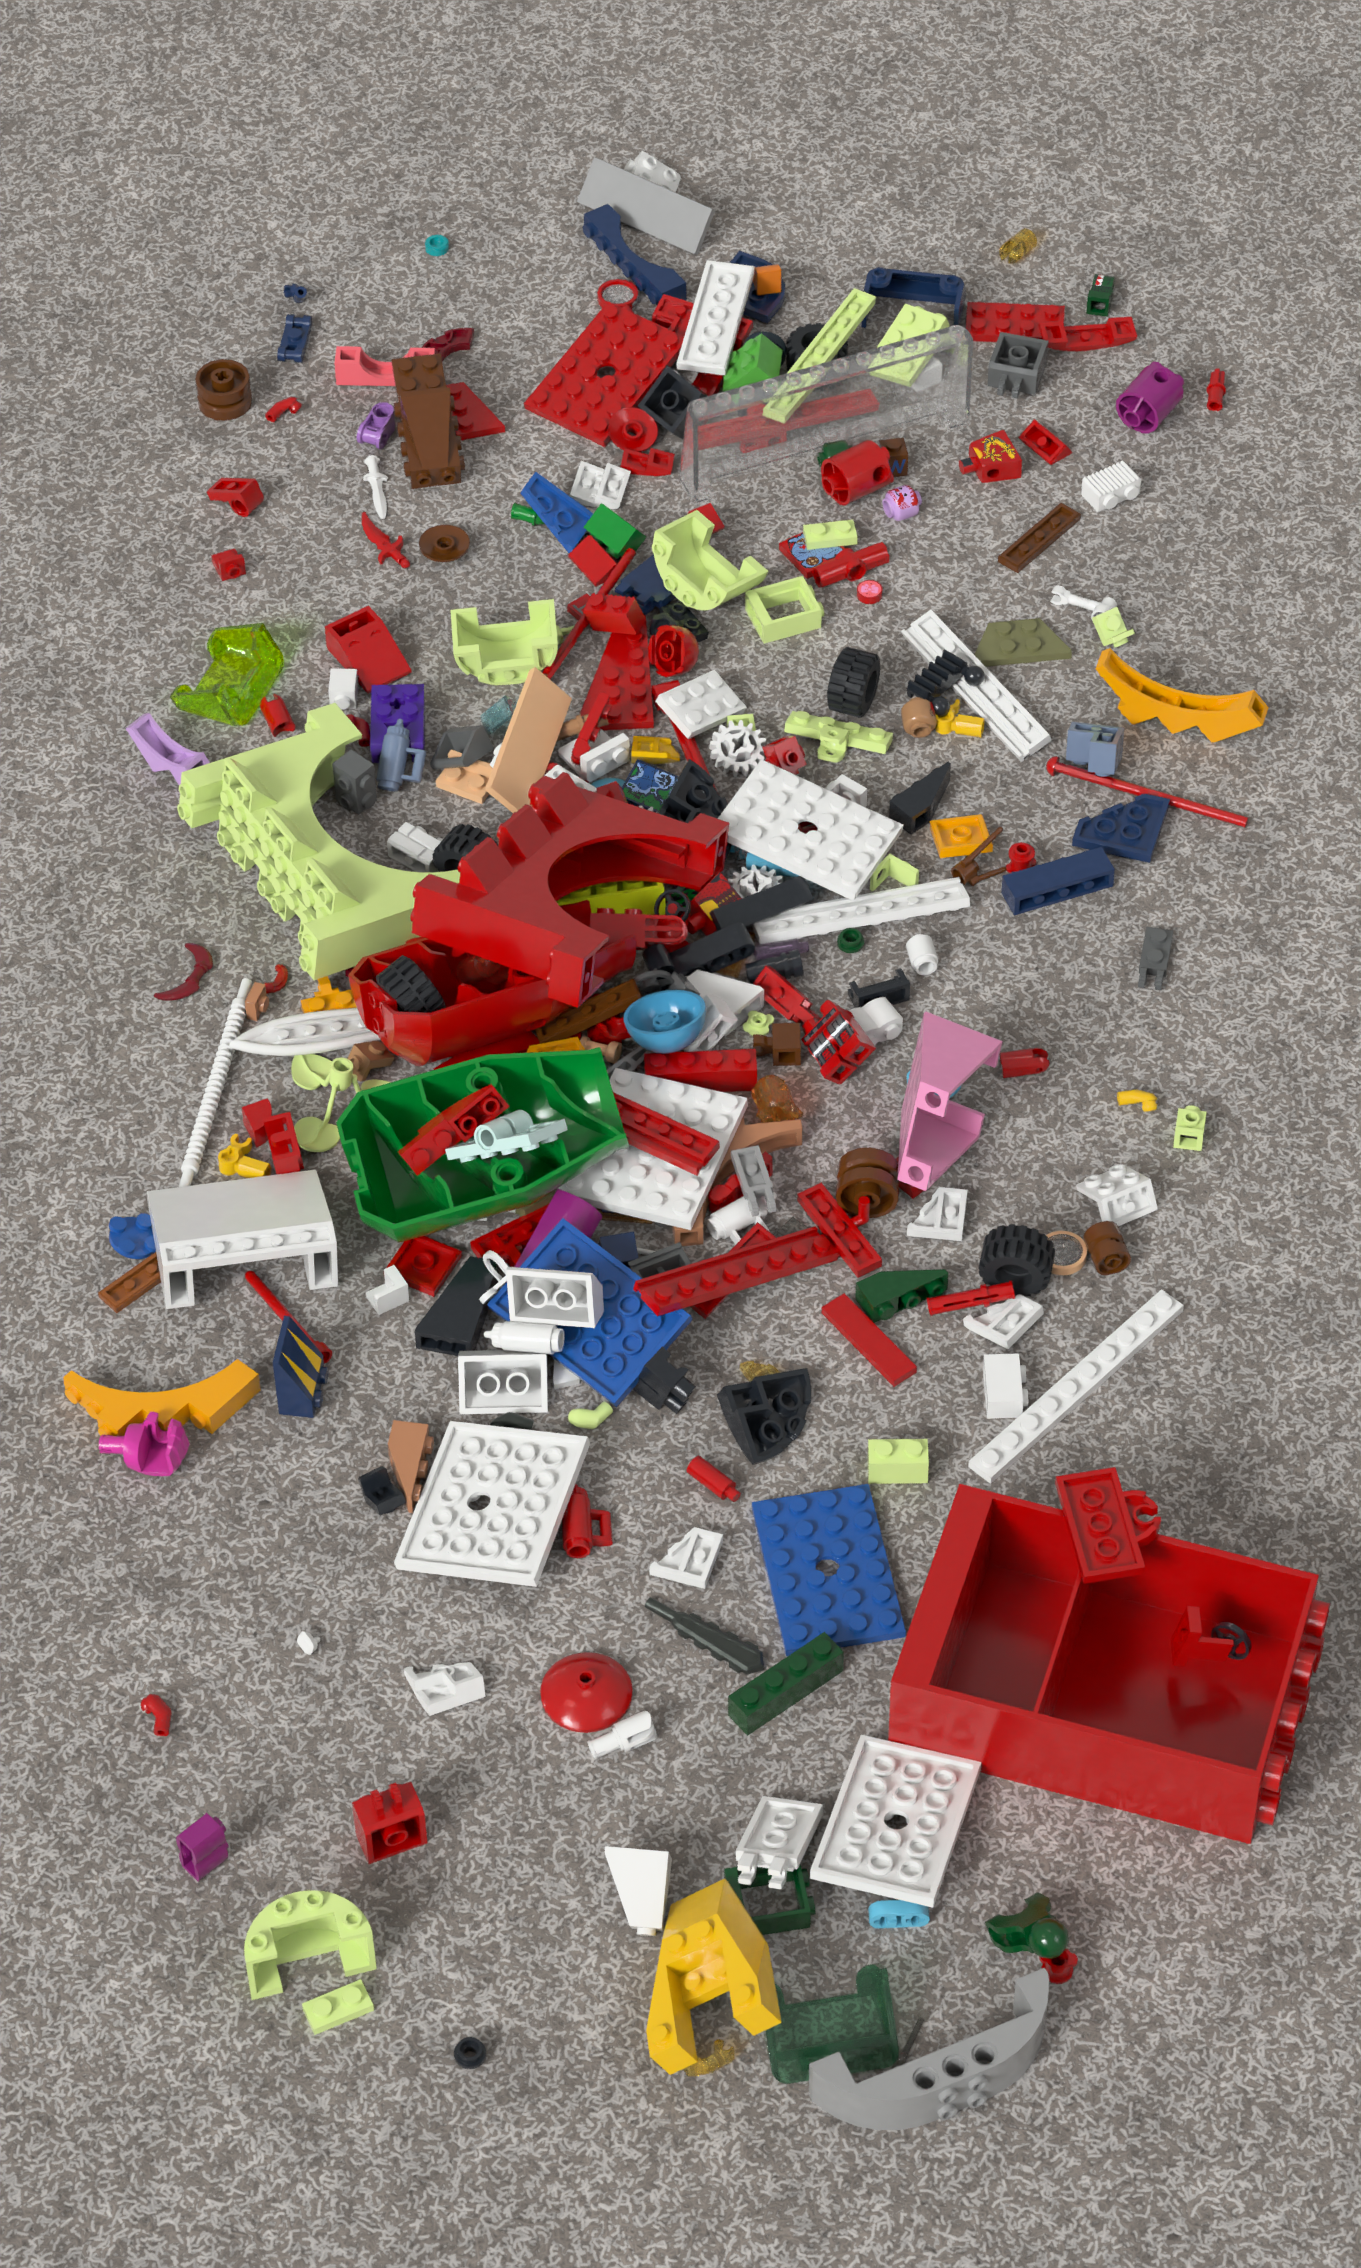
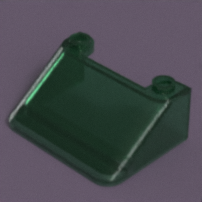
(853, 2024)

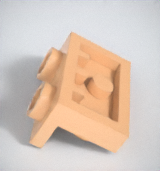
(466, 781)

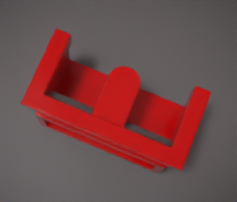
(283, 1143)

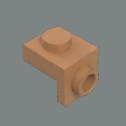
(369, 1056)

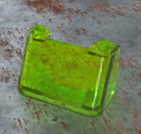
(238, 678)

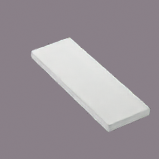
(715, 317)

